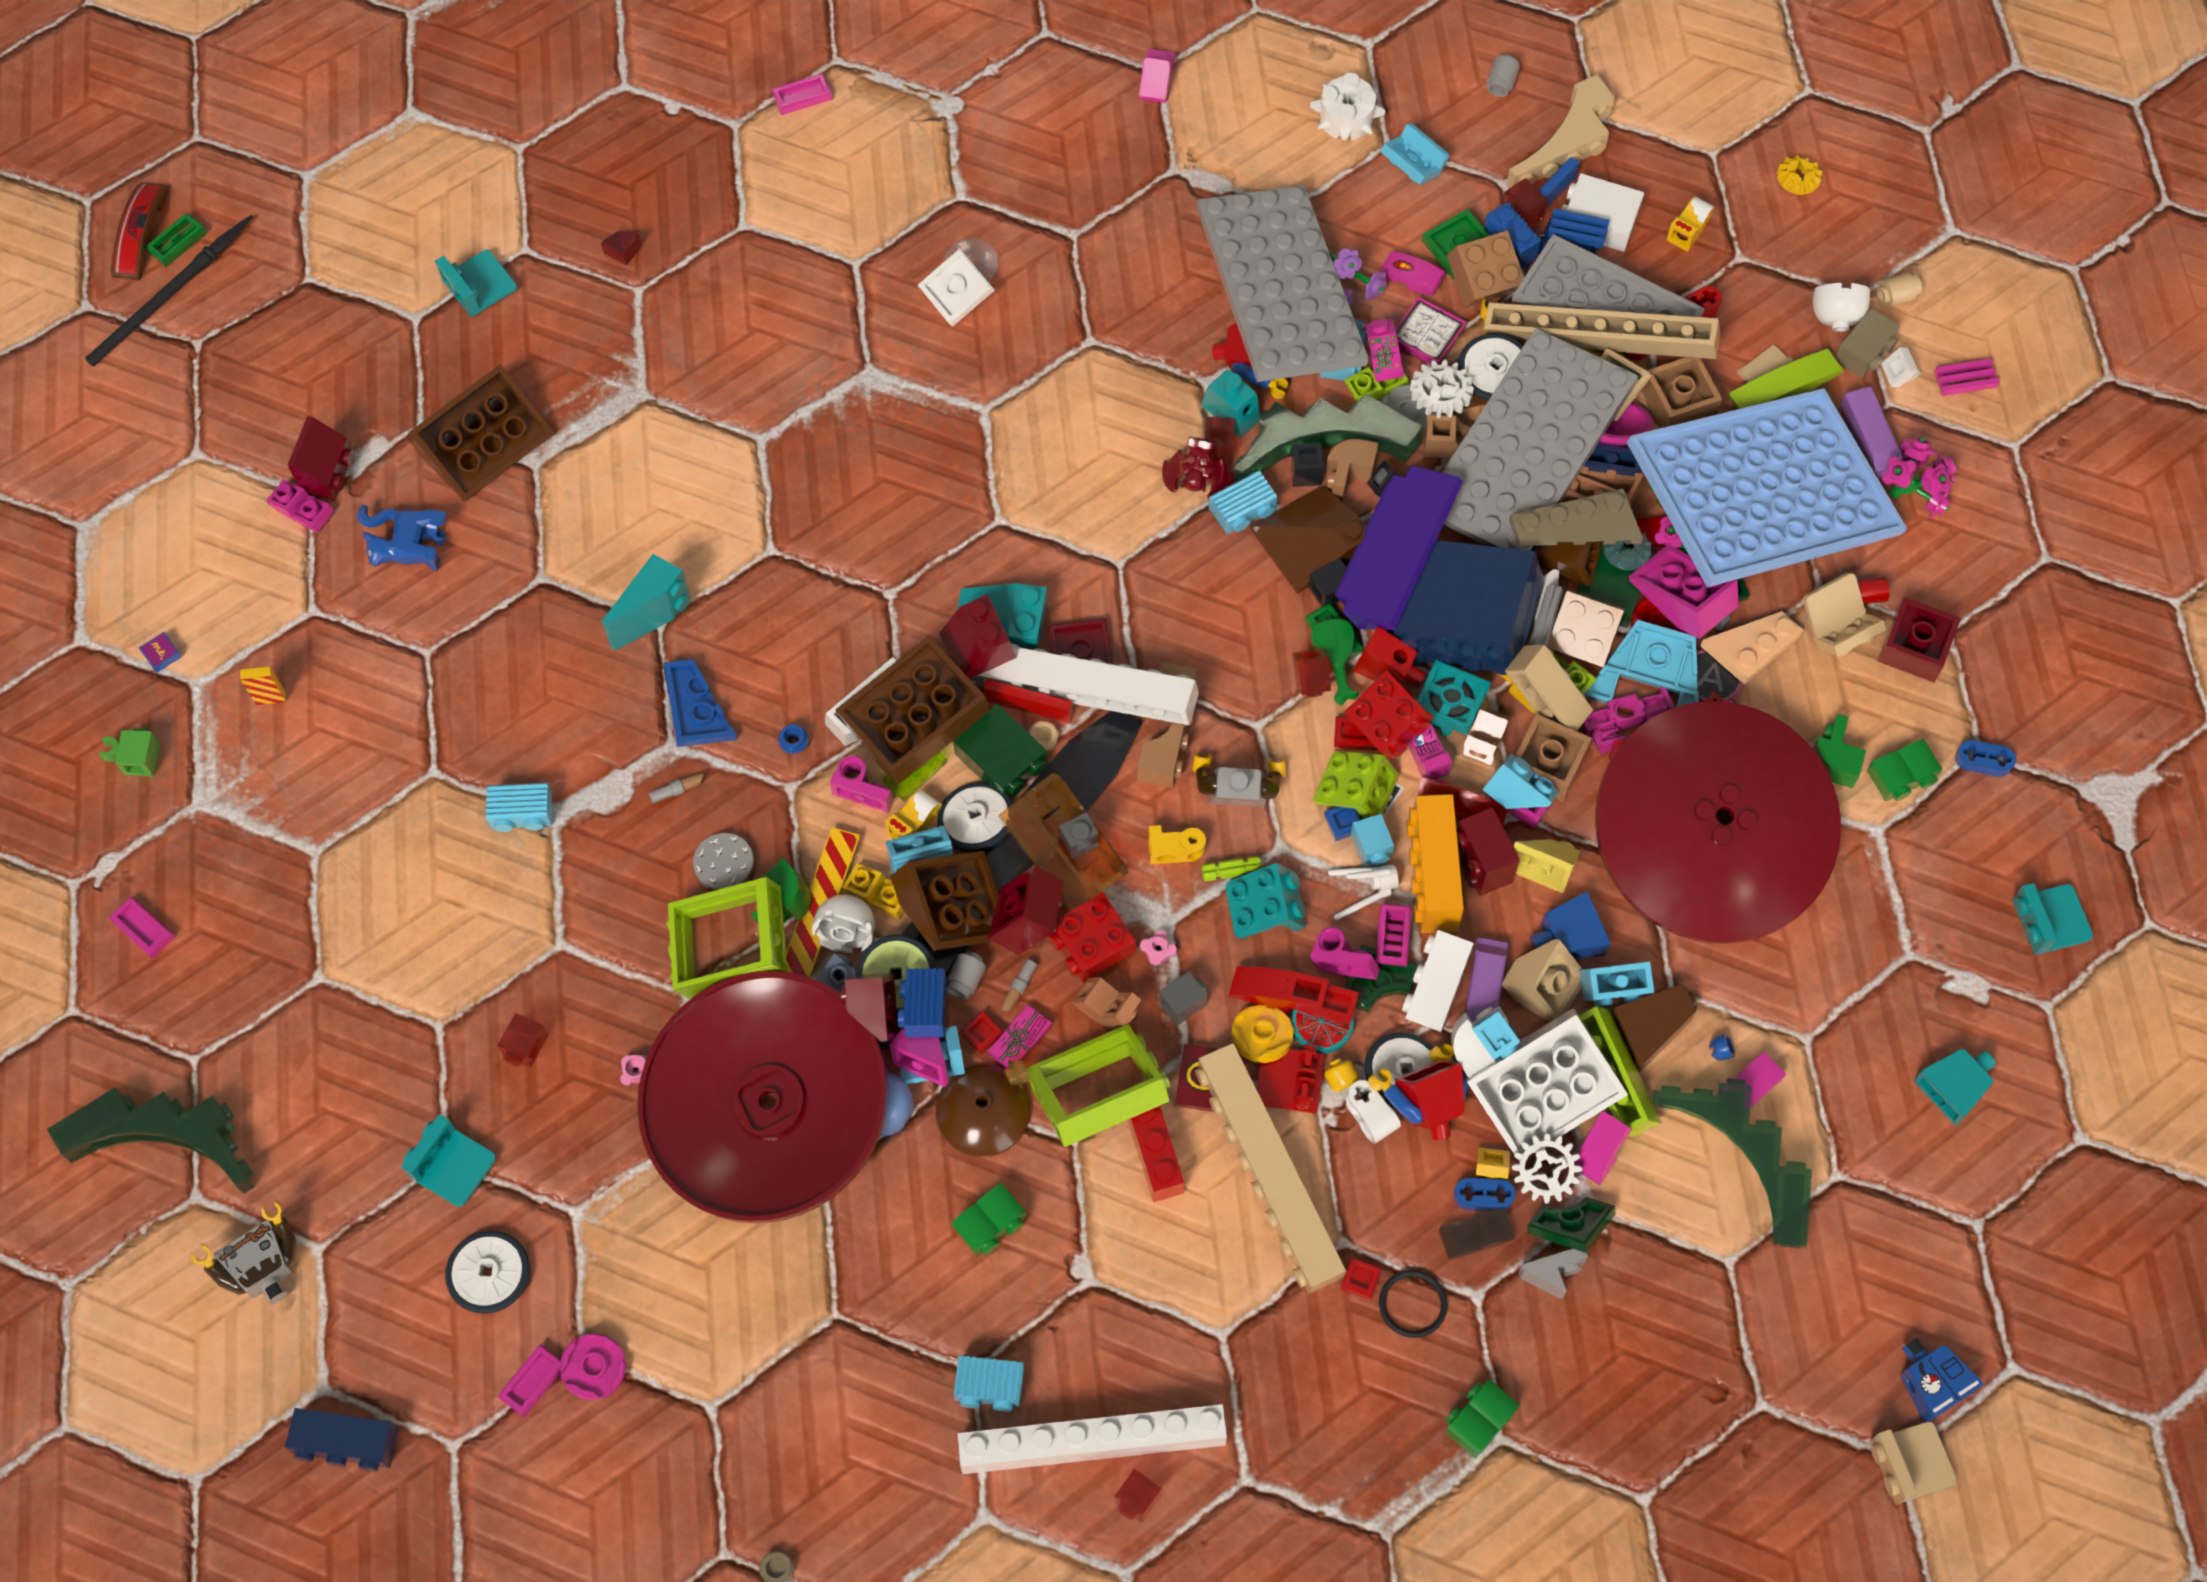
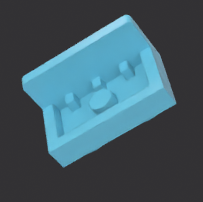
(1416, 154)

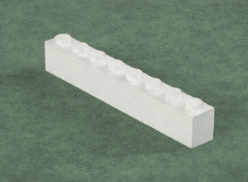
(1099, 684)
(1092, 1439)

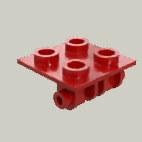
(1292, 1080)

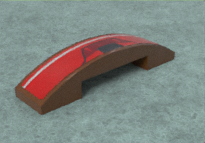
(134, 230)

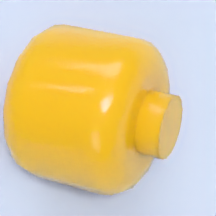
(1341, 1074)

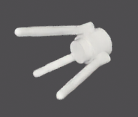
(1380, 877)

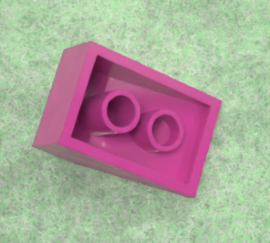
(1680, 593)

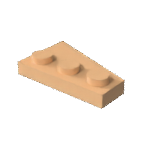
(1753, 645)

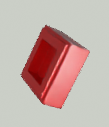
(981, 1032)
(1361, 1278)

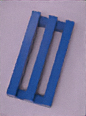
(1560, 181)
(1578, 224)

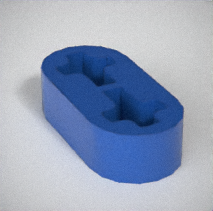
(1985, 758)
(1483, 1187)

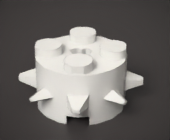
(1347, 107)

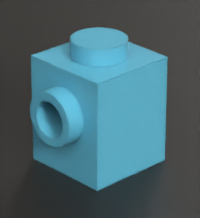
(1372, 840)

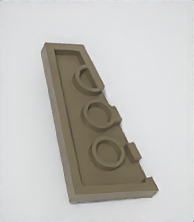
(1583, 520)

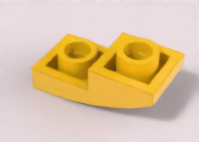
(873, 890)

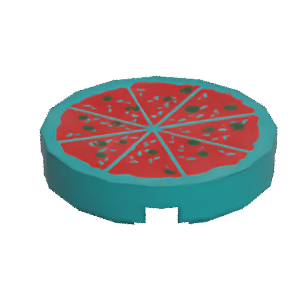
(1324, 1034)

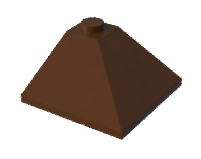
(1310, 535)
(948, 898)

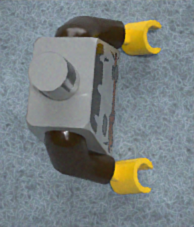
(1238, 785)
(256, 1259)

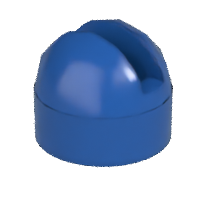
(1723, 1047)

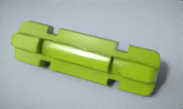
(1230, 868)

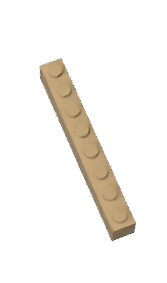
(1609, 329)
(1270, 1168)

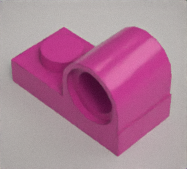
(858, 788)
(1341, 959)

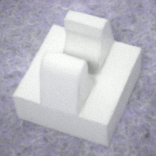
(1900, 367)

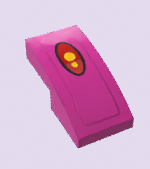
(1416, 273)

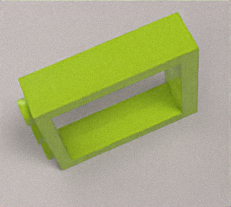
(770, 926)
(1087, 1059)

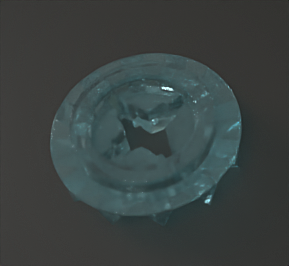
(1627, 559)

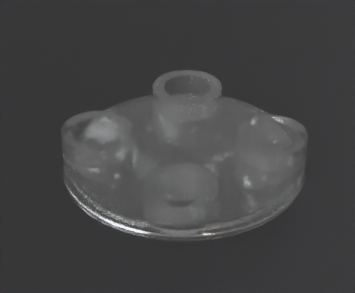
(979, 253)

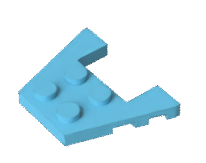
(1653, 658)

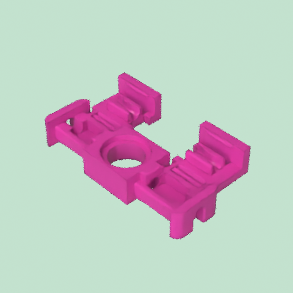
(1605, 731)

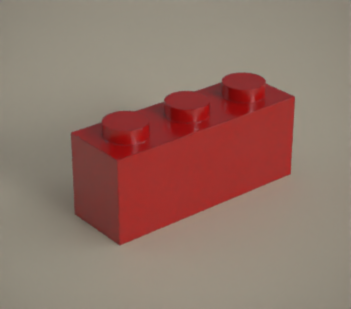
(1157, 1154)

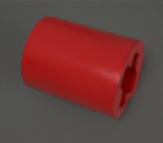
(1874, 590)

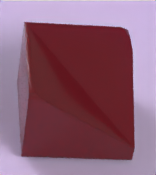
(621, 246)

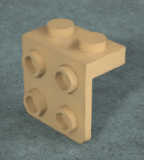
(1840, 616)
(1912, 1462)

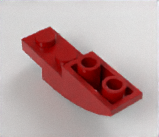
(1293, 991)

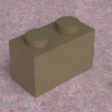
(1867, 343)

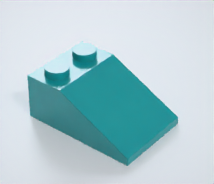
(647, 603)
(1019, 609)

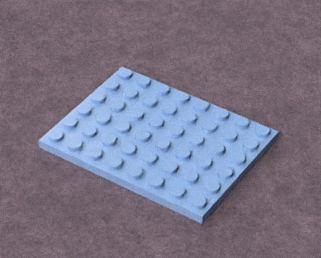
(1765, 486)

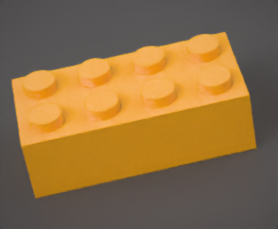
(1435, 864)

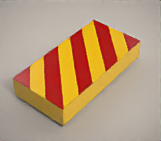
(263, 685)

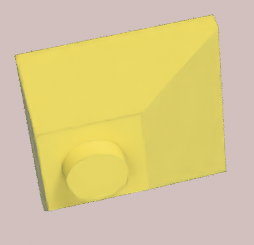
(1547, 862)

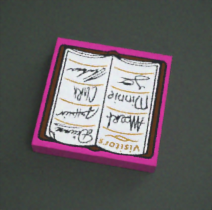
(1428, 331)

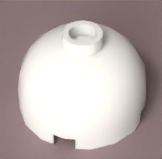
(1841, 306)
(844, 924)

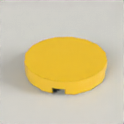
(1262, 1033)

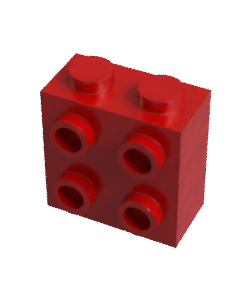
(1389, 715)
(1092, 938)

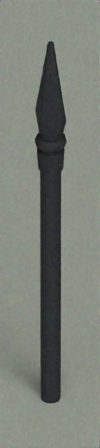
(199, 262)

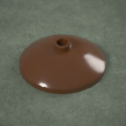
(986, 1129)

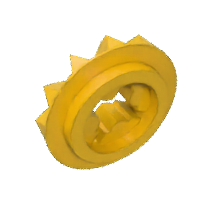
(1790, 179)

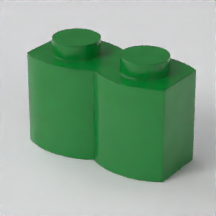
(1905, 770)
(989, 1220)
(1481, 1418)

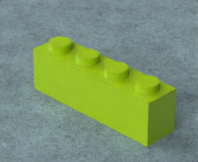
(1636, 1108)

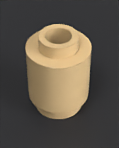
(1899, 289)

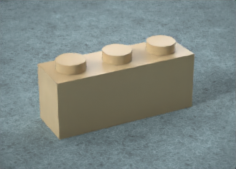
(1548, 687)

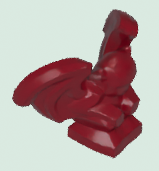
(1197, 467)

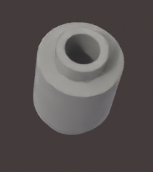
(1502, 75)
(965, 975)

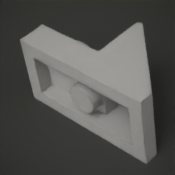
(1546, 1271)

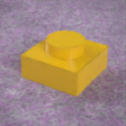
(1492, 1163)

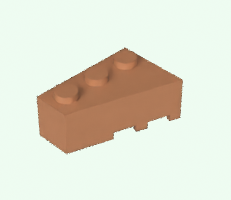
(1594, 483)

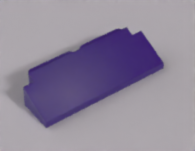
(1396, 547)

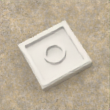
(956, 287)

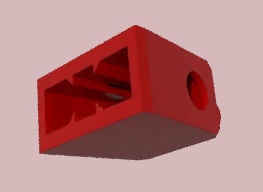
(1388, 653)

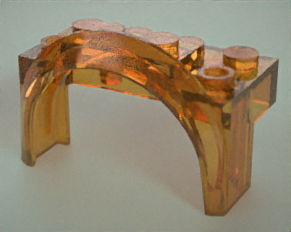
(1046, 850)

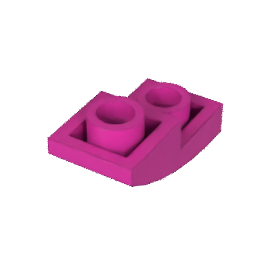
(299, 506)
(1762, 1075)
(1601, 1146)

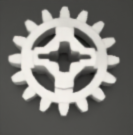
(1441, 388)
(1552, 1181)

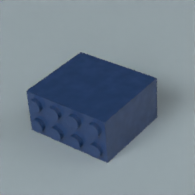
(1472, 606)

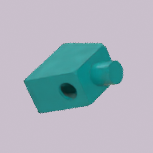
(1232, 399)
(1957, 1082)

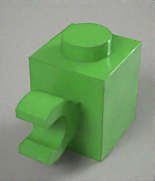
(134, 753)

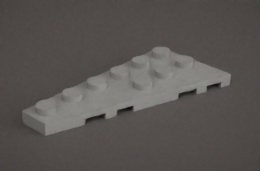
(1581, 280)

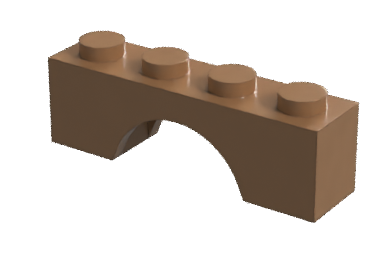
(1443, 436)
(1160, 757)

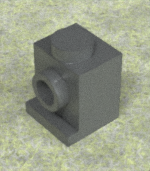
(1078, 835)

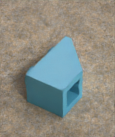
(1519, 786)

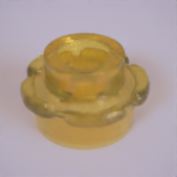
(1017, 1073)

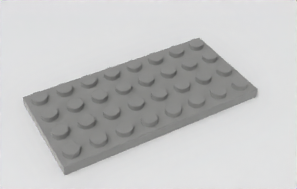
(1281, 283)
(1533, 436)

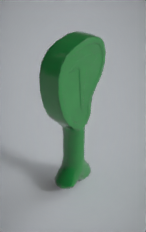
(1337, 642)

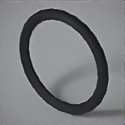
(1413, 1334)

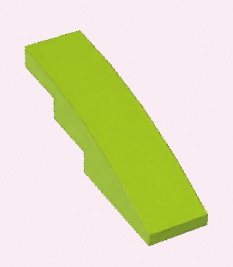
(1788, 380)

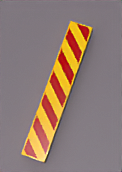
(827, 882)

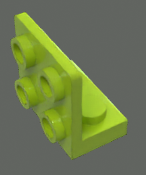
(1357, 782)

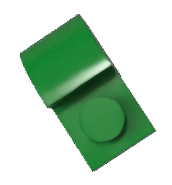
(1839, 759)
(794, 890)

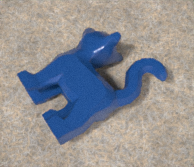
(409, 532)

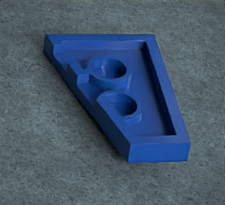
(693, 708)

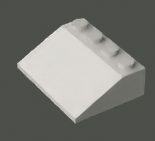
(1547, 1083)

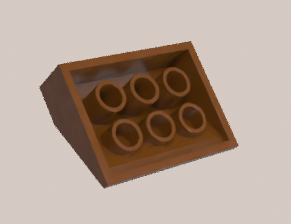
(480, 433)
(913, 710)

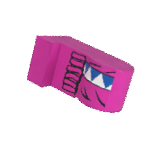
(1430, 754)

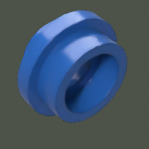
(793, 731)

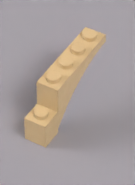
(1578, 136)

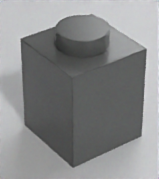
(1183, 997)

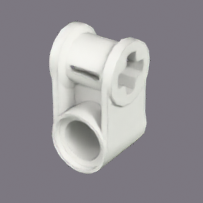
(1374, 1116)

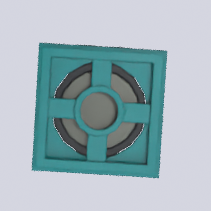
(1452, 697)

